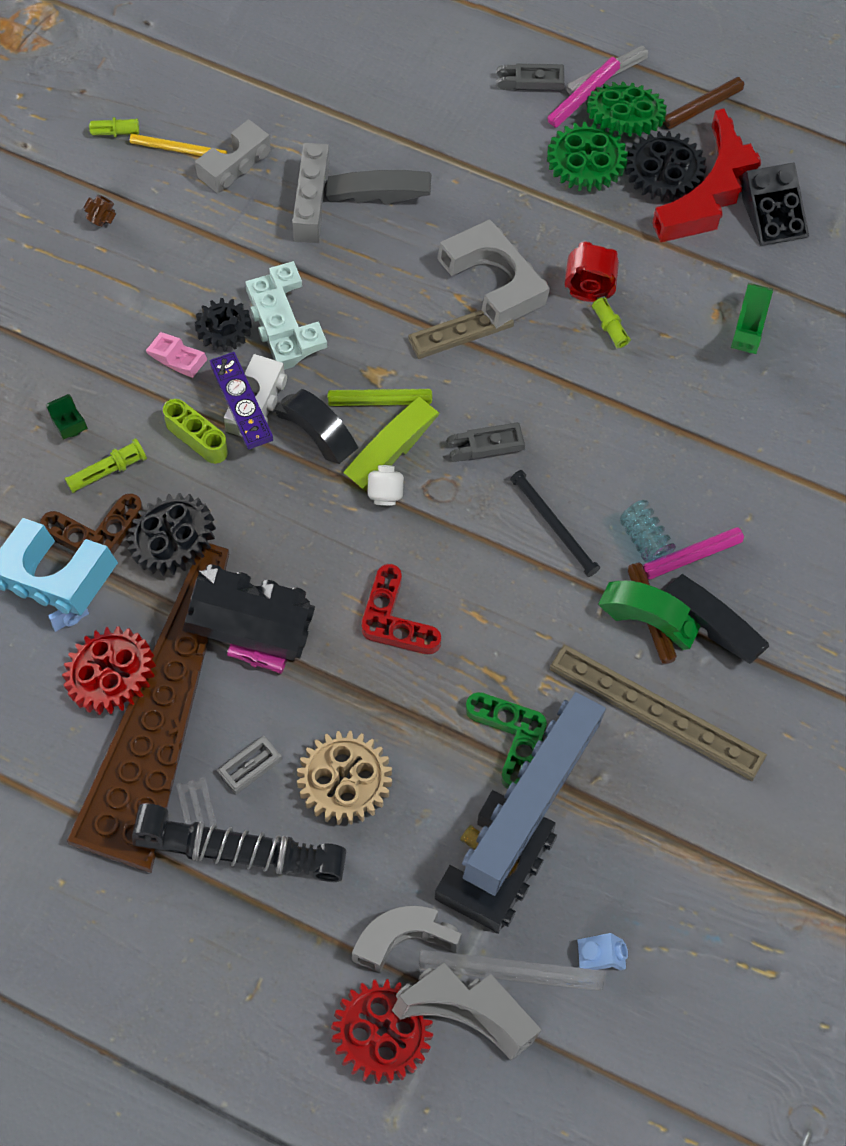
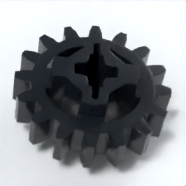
(223, 324)

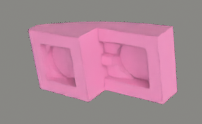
(173, 354)

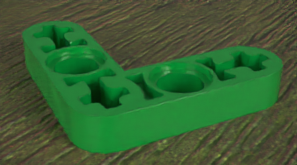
(522, 733)

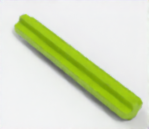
(378, 396)

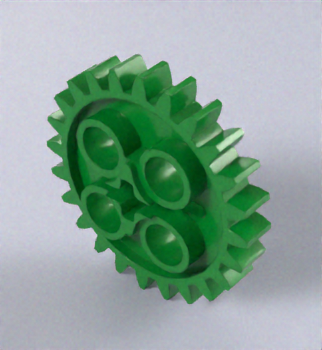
(626, 109)
(587, 157)

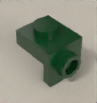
(66, 417)

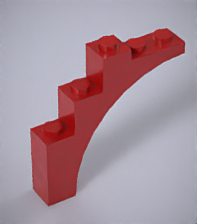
(702, 208)

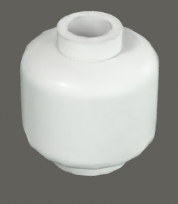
(385, 485)

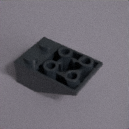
(774, 203)

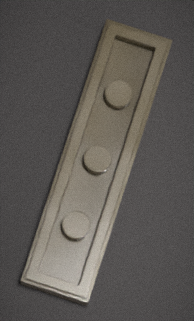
(453, 333)

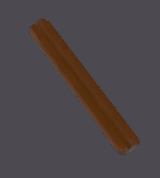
(703, 102)
(662, 642)

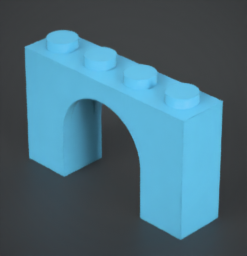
(66, 590)

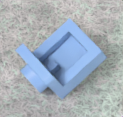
(602, 952)

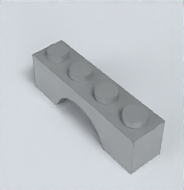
(309, 196)

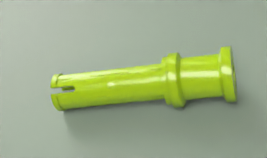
(117, 460)

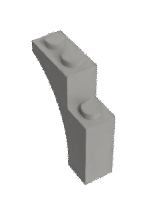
(479, 1005)

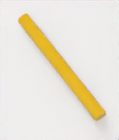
(170, 145)

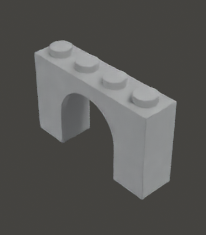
(488, 245)

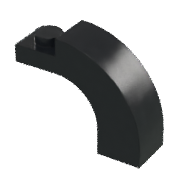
(320, 423)

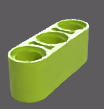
(199, 441)

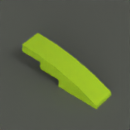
(392, 441)

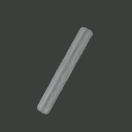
(626, 61)

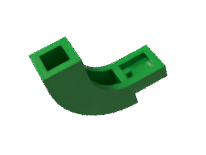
(752, 318)
(653, 606)

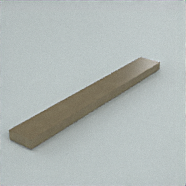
(658, 712)

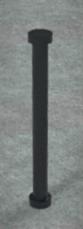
(590, 567)

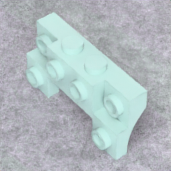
(277, 322)

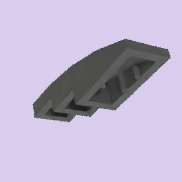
(379, 184)

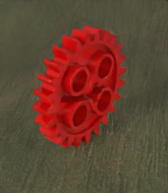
(98, 690)
(365, 1053)

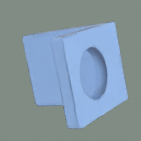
(60, 620)

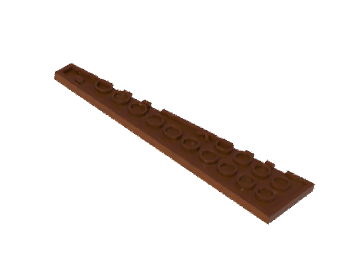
(148, 739)

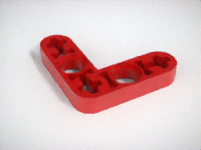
(384, 617)

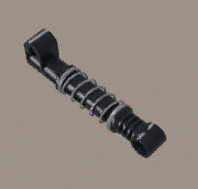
(196, 841)

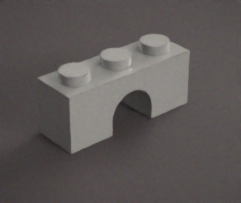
(221, 169)

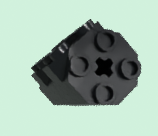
(249, 616)

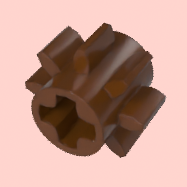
(99, 210)

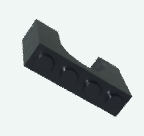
(477, 903)

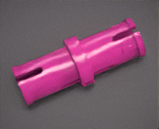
(257, 658)

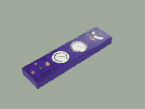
(241, 400)

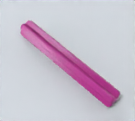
(582, 93)
(693, 553)

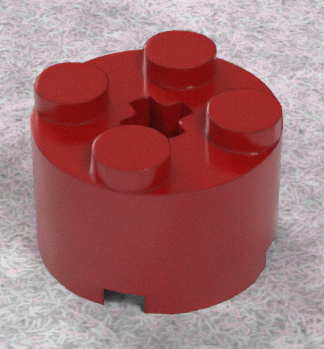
(592, 272)

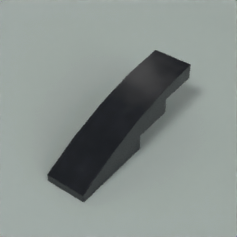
(718, 619)

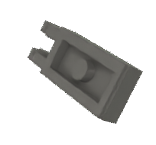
(530, 76)
(486, 441)

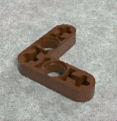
(116, 515)

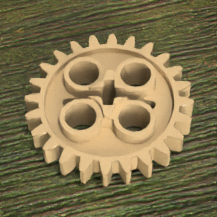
(323, 763)

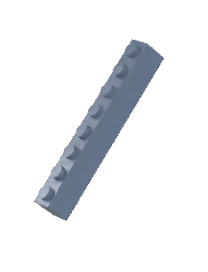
(533, 794)

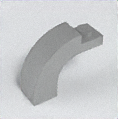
(398, 926)

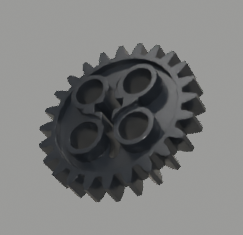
(649, 158)
(190, 527)

